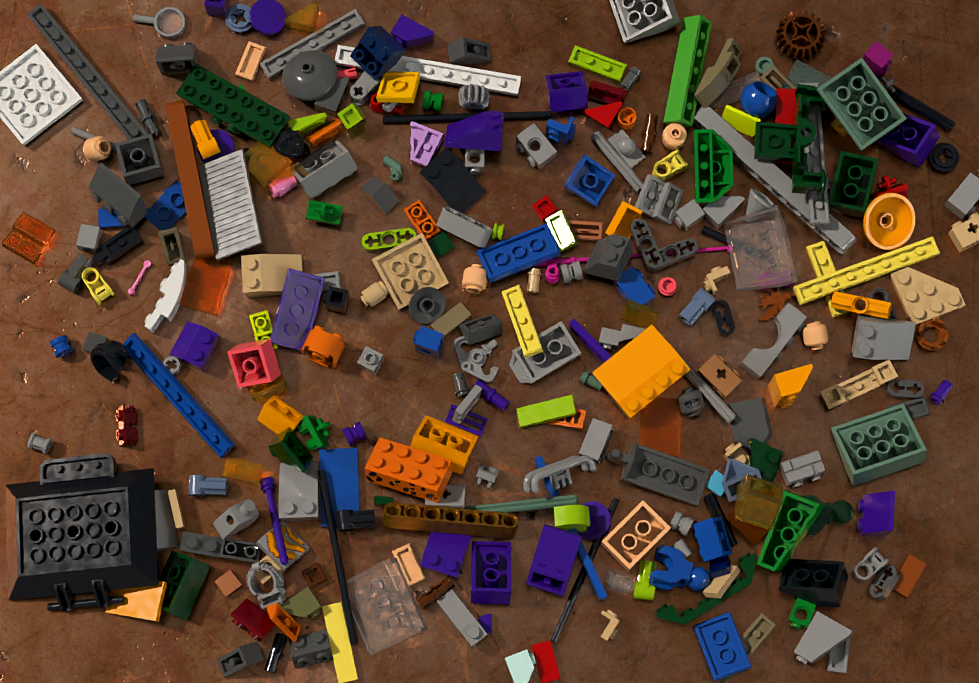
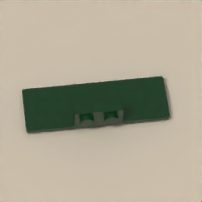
(232, 106)

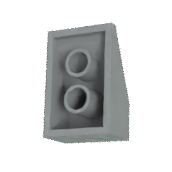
(882, 338)
(299, 493)

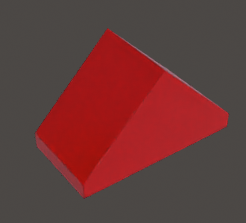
(605, 114)

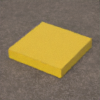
(398, 87)

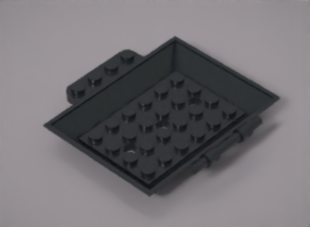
(87, 496)

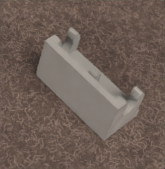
(597, 440)

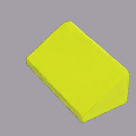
(740, 120)

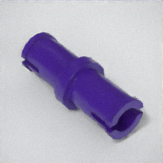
(492, 396)

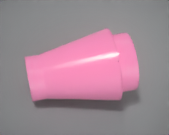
(282, 186)

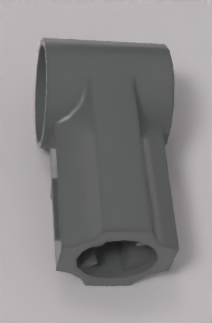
(72, 278)

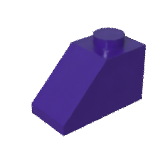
(411, 33)

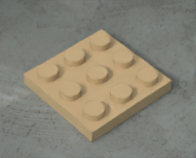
(409, 269)

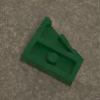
(765, 459)

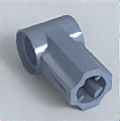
(700, 302)
(202, 485)

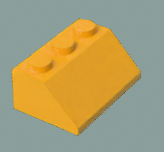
(787, 385)
(445, 441)

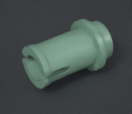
(590, 380)

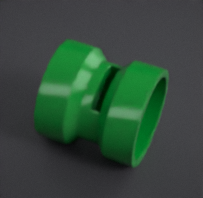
(432, 100)

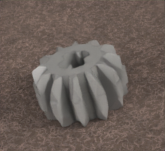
(473, 97)

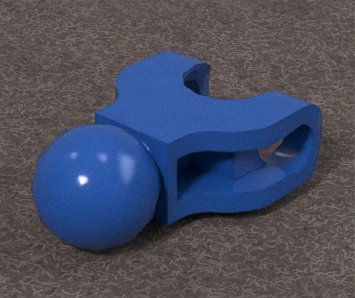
(679, 571)

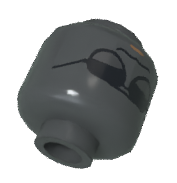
(691, 401)

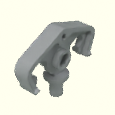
(473, 360)

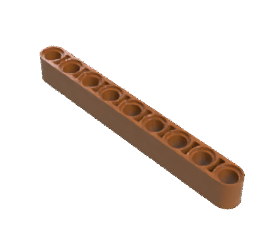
(190, 179)

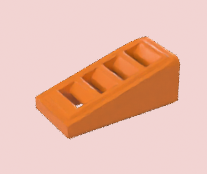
(571, 425)

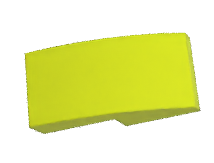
(262, 326)

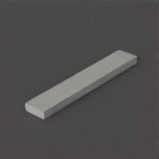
(316, 41)

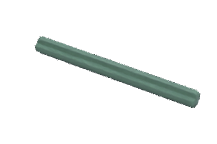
(527, 505)

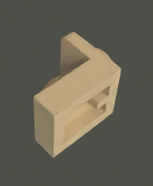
(737, 452)

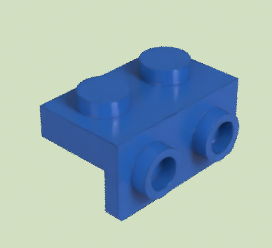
(559, 132)

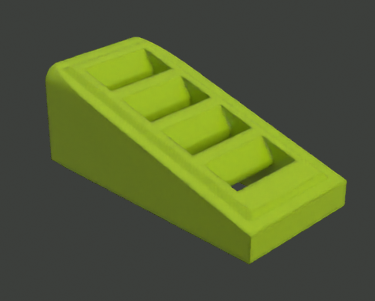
(308, 123)

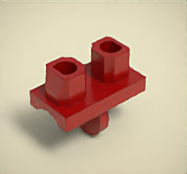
(886, 183)

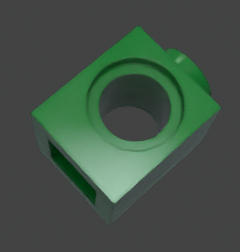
(805, 606)

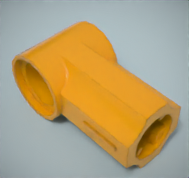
(206, 143)

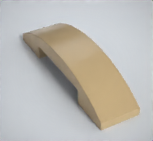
(859, 385)

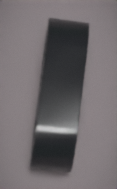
(719, 320)

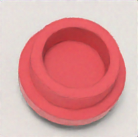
(667, 286)

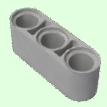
(464, 227)

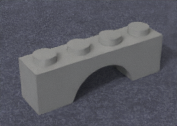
(787, 322)

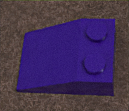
(477, 132)
(911, 140)
(876, 514)
(445, 553)
(491, 572)

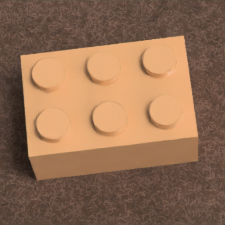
(635, 535)

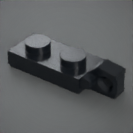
(117, 246)

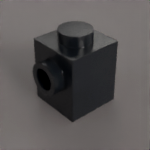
(336, 299)

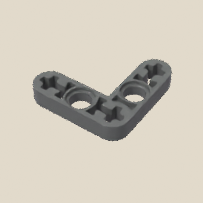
(660, 254)

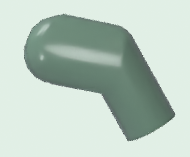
(395, 168)

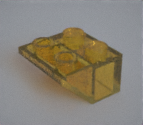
(758, 501)

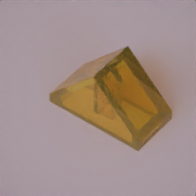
(304, 19)

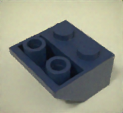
(377, 52)

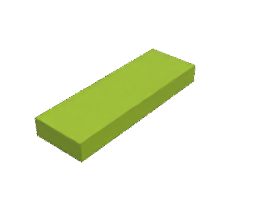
(597, 64)
(546, 411)

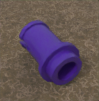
(939, 395)

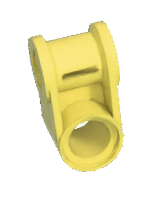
(672, 164)
(98, 288)

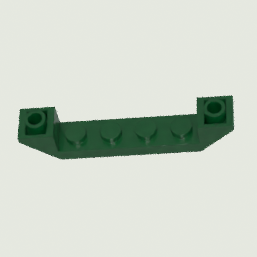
(670, 615)

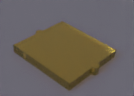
(639, 314)

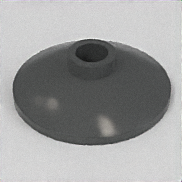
(430, 312)

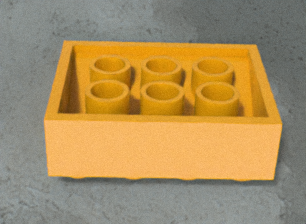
(641, 371)

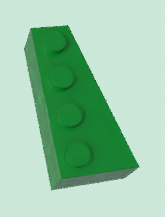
(789, 529)

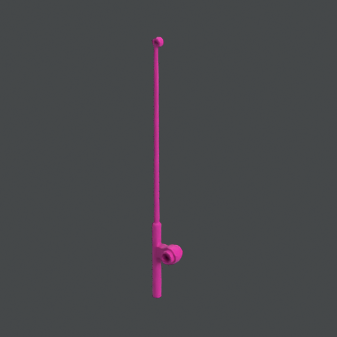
(552, 273)

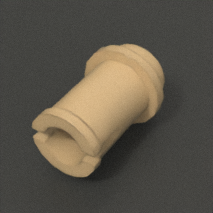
(534, 279)

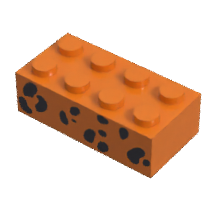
(408, 470)

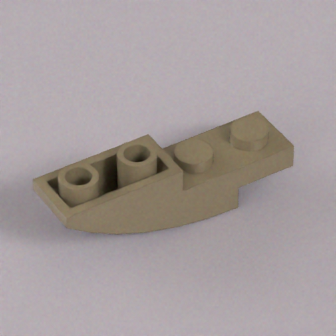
(719, 77)

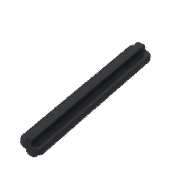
(922, 108)

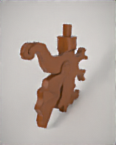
(776, 300)

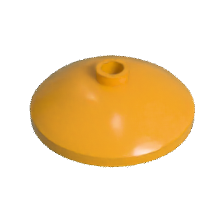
(897, 223)

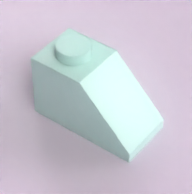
(521, 666)

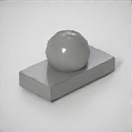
(626, 148)

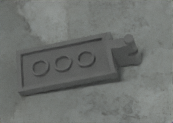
(661, 473)

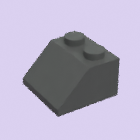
(176, 58)
(139, 159)
(609, 257)

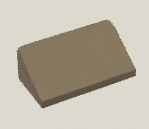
(451, 320)

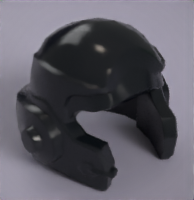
(109, 359)

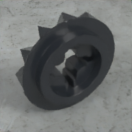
(949, 151)

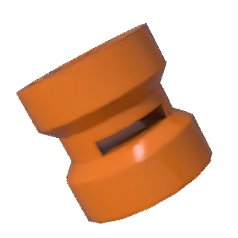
(628, 115)

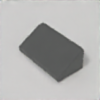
(481, 328)

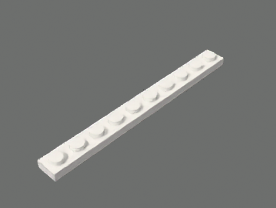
(443, 72)

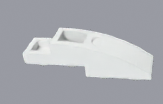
(172, 289)

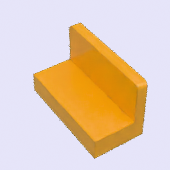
(279, 416)

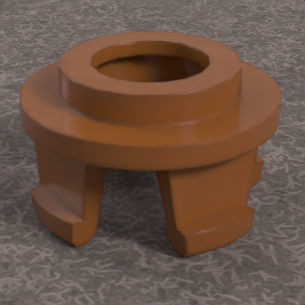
(936, 325)

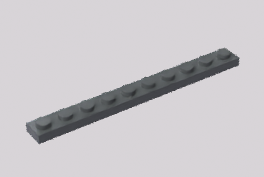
(86, 72)

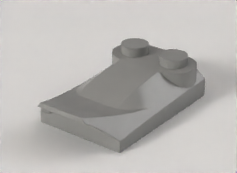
(557, 351)

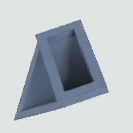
(734, 474)

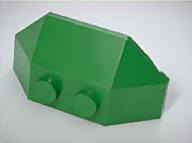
(712, 166)

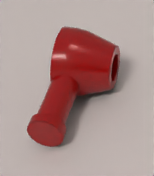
(377, 107)

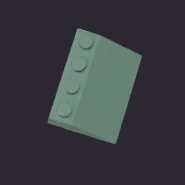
(861, 104)
(879, 444)

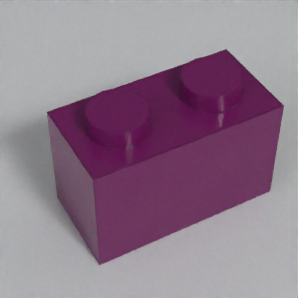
(878, 59)

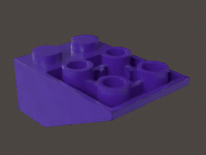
(553, 560)

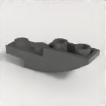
(219, 548)

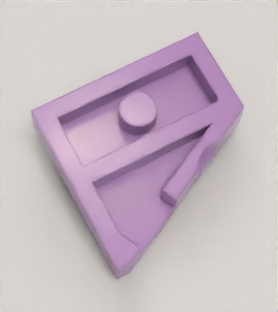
(424, 143)

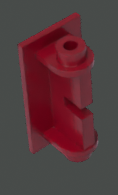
(605, 93)
(126, 433)

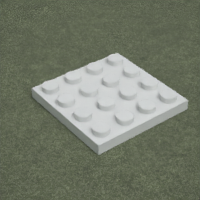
(34, 95)

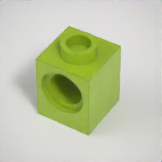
(351, 115)

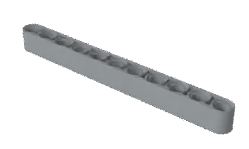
(773, 179)

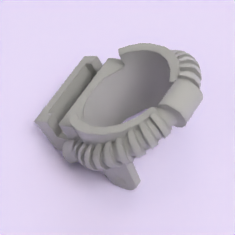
(277, 595)

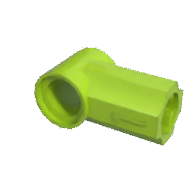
(643, 589)

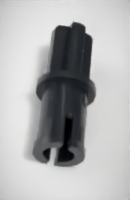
(275, 653)

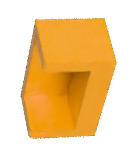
(622, 220)

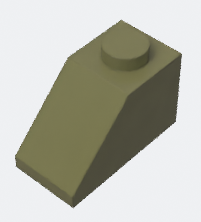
(302, 605)

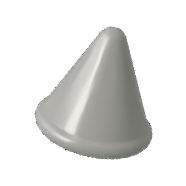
(757, 201)

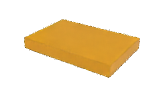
(140, 602)

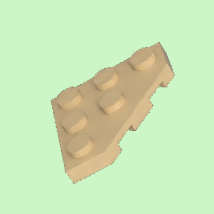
(924, 295)

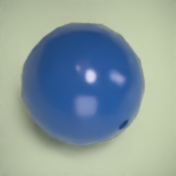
(758, 99)

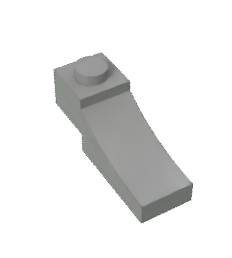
(611, 339)
(462, 618)

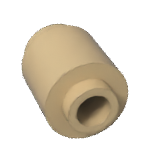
(374, 294)

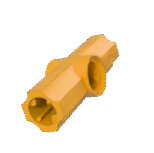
(849, 303)

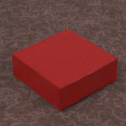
(544, 208)

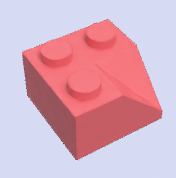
(254, 363)

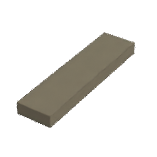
(754, 637)

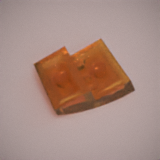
(28, 238)

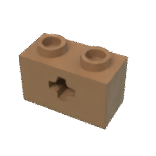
(722, 386)

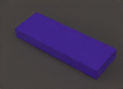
(589, 341)

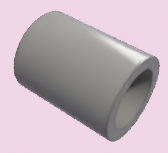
(683, 547)

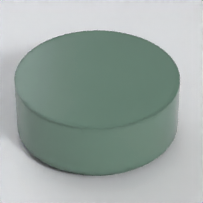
(763, 65)

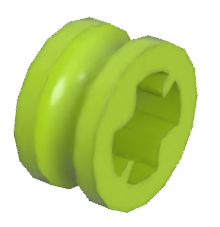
(498, 231)

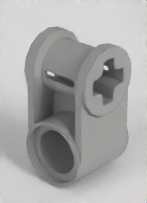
(366, 86)
(872, 563)

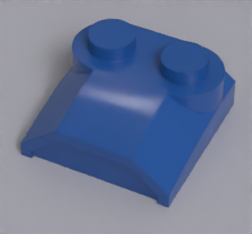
(588, 180)

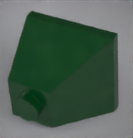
(290, 450)

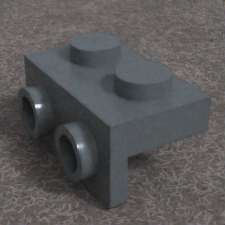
(310, 649)

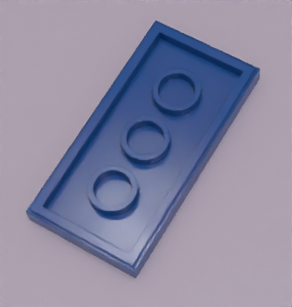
(518, 253)
(342, 480)

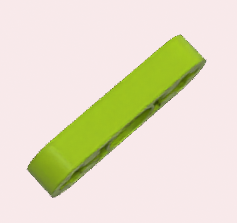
(383, 234)

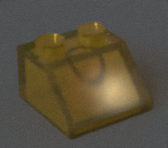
(264, 163)

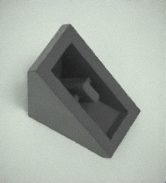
(380, 194)

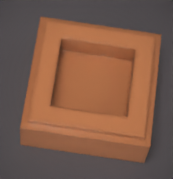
(228, 583)

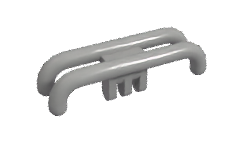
(558, 473)

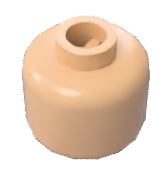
(674, 136)
(97, 148)
(474, 279)
(815, 335)

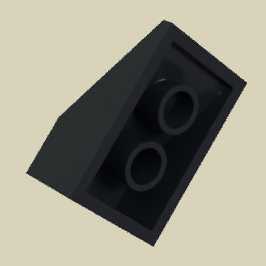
(451, 181)
(815, 581)

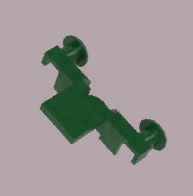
(774, 141)

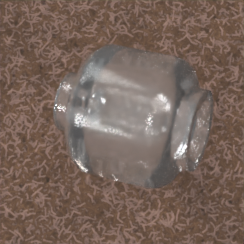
(619, 582)

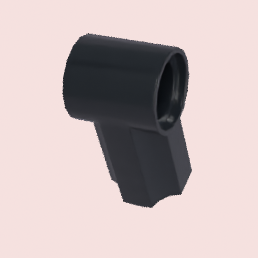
(350, 520)

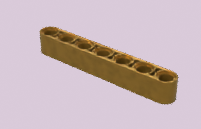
(482, 522)

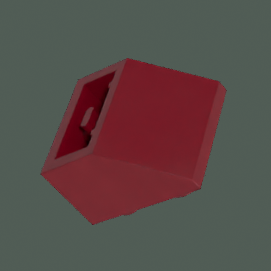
(255, 619)

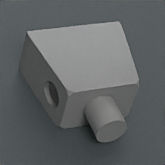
(242, 515)

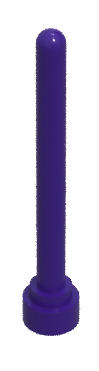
(267, 486)

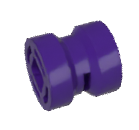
(354, 433)

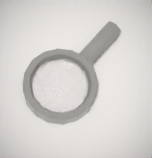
(168, 22)

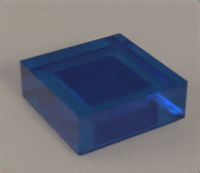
(719, 567)

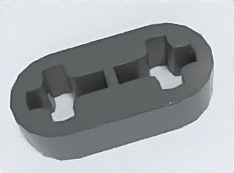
(905, 384)
(884, 582)

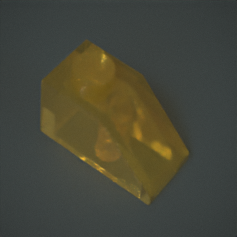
(242, 470)

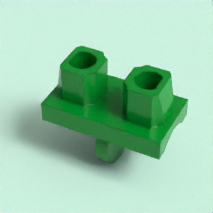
(324, 212)
(318, 431)

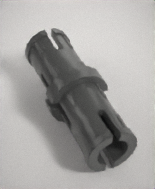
(147, 117)

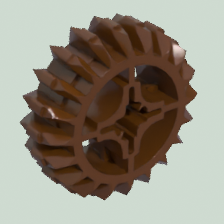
(792, 23)

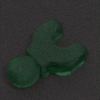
(838, 512)

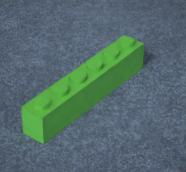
(687, 70)

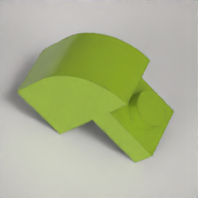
(572, 517)

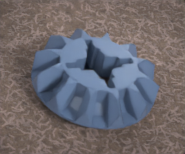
(231, 20)

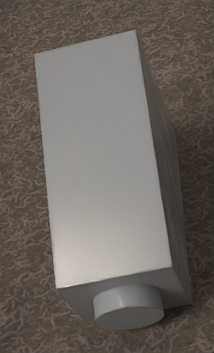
(820, 638)

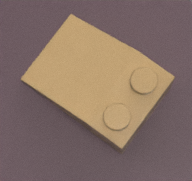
(267, 273)

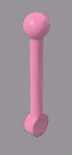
(147, 264)

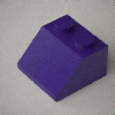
(567, 91)
(195, 345)

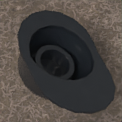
(291, 144)

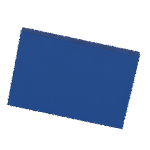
(722, 646)

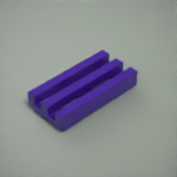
(465, 428)

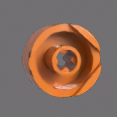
(323, 347)

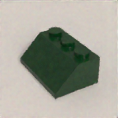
(853, 184)
(184, 580)

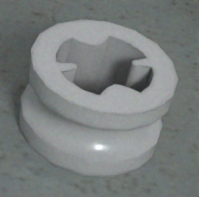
(171, 359)

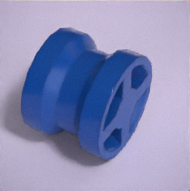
(61, 346)

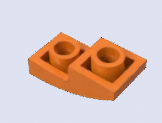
(421, 219)

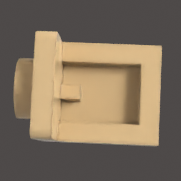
(717, 274)
(610, 631)

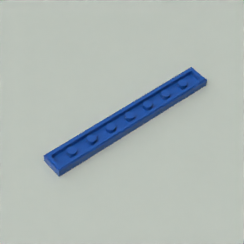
(178, 396)
(582, 553)

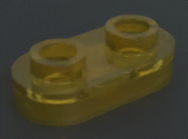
(262, 391)

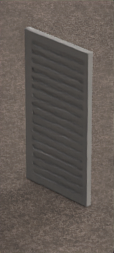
(230, 204)

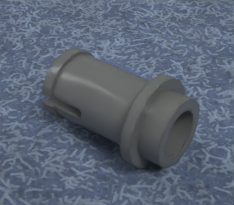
(633, 74)
(460, 385)

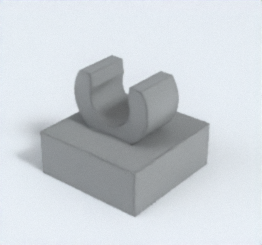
(488, 473)

